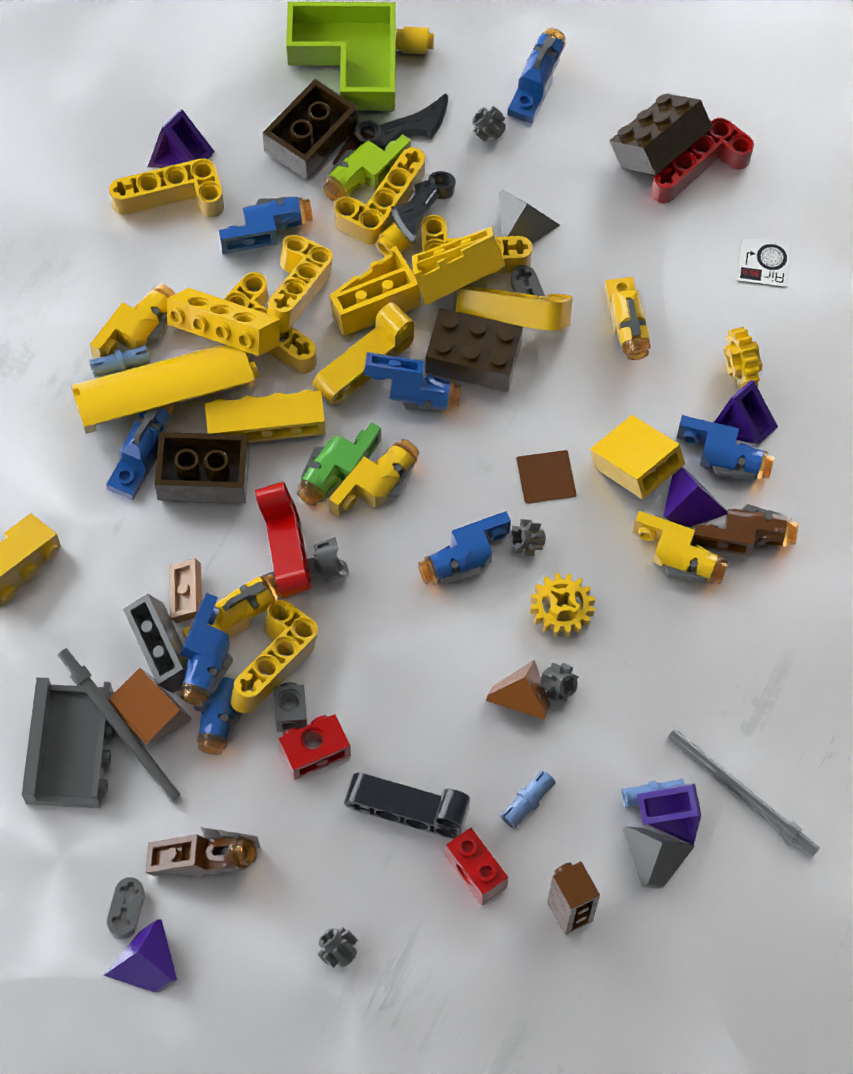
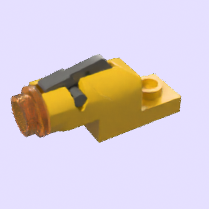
(628, 317)
(134, 325)
(376, 480)
(676, 551)
(244, 605)

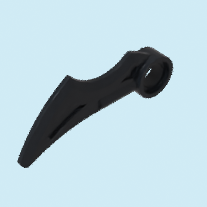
(422, 123)
(426, 193)

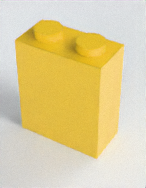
(637, 456)

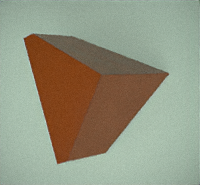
(522, 692)

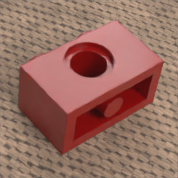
(304, 760)
(476, 866)

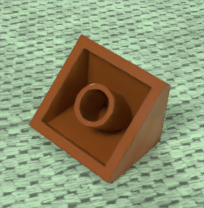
(147, 707)

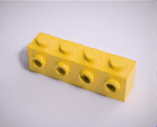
(268, 416)

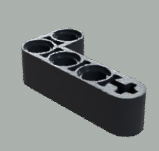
(409, 806)

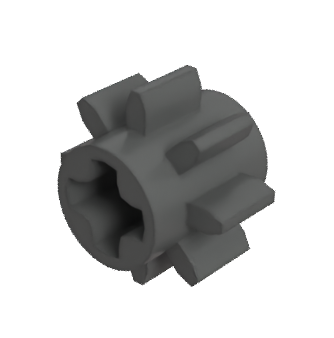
(489, 124)
(527, 537)
(559, 681)
(337, 947)

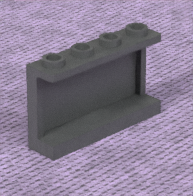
(67, 747)

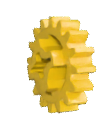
(742, 357)
(557, 593)

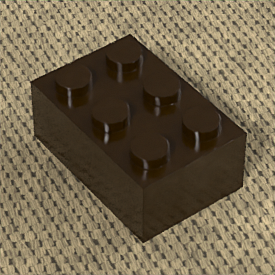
(310, 129)
(660, 133)
(473, 349)
(202, 467)

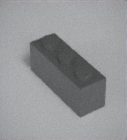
(158, 641)

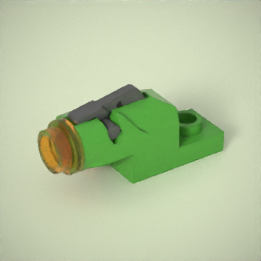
(334, 463)

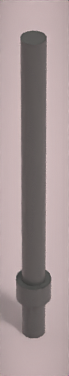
(81, 676)
(790, 831)

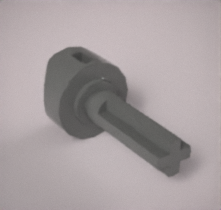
(326, 561)

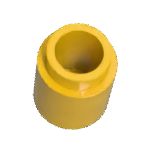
(414, 40)
(391, 237)

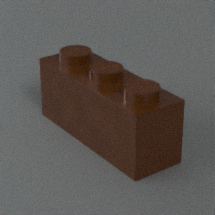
(572, 897)

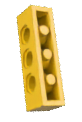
(223, 321)

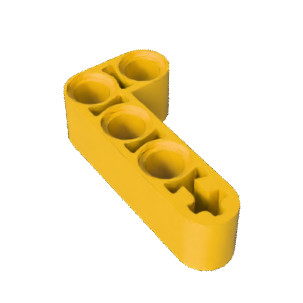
(131, 193)
(386, 194)
(516, 247)
(309, 272)
(525, 310)
(297, 350)
(346, 373)
(288, 642)

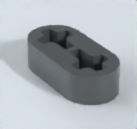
(534, 286)
(118, 906)

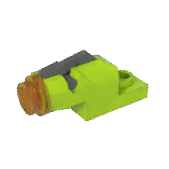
(363, 166)

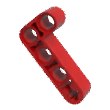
(695, 163)
(285, 539)

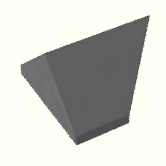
(522, 219)
(655, 855)

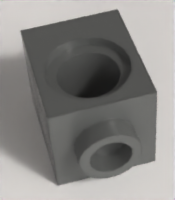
(293, 718)

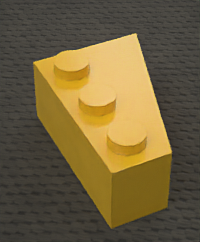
(457, 264)
(362, 297)
(23, 553)

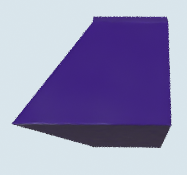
(179, 143)
(749, 414)
(690, 501)
(672, 810)
(145, 960)

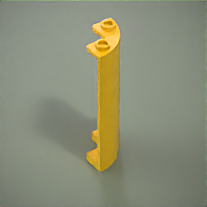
(162, 384)

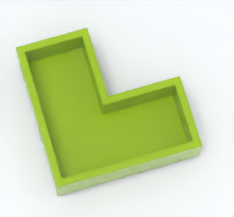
(351, 36)

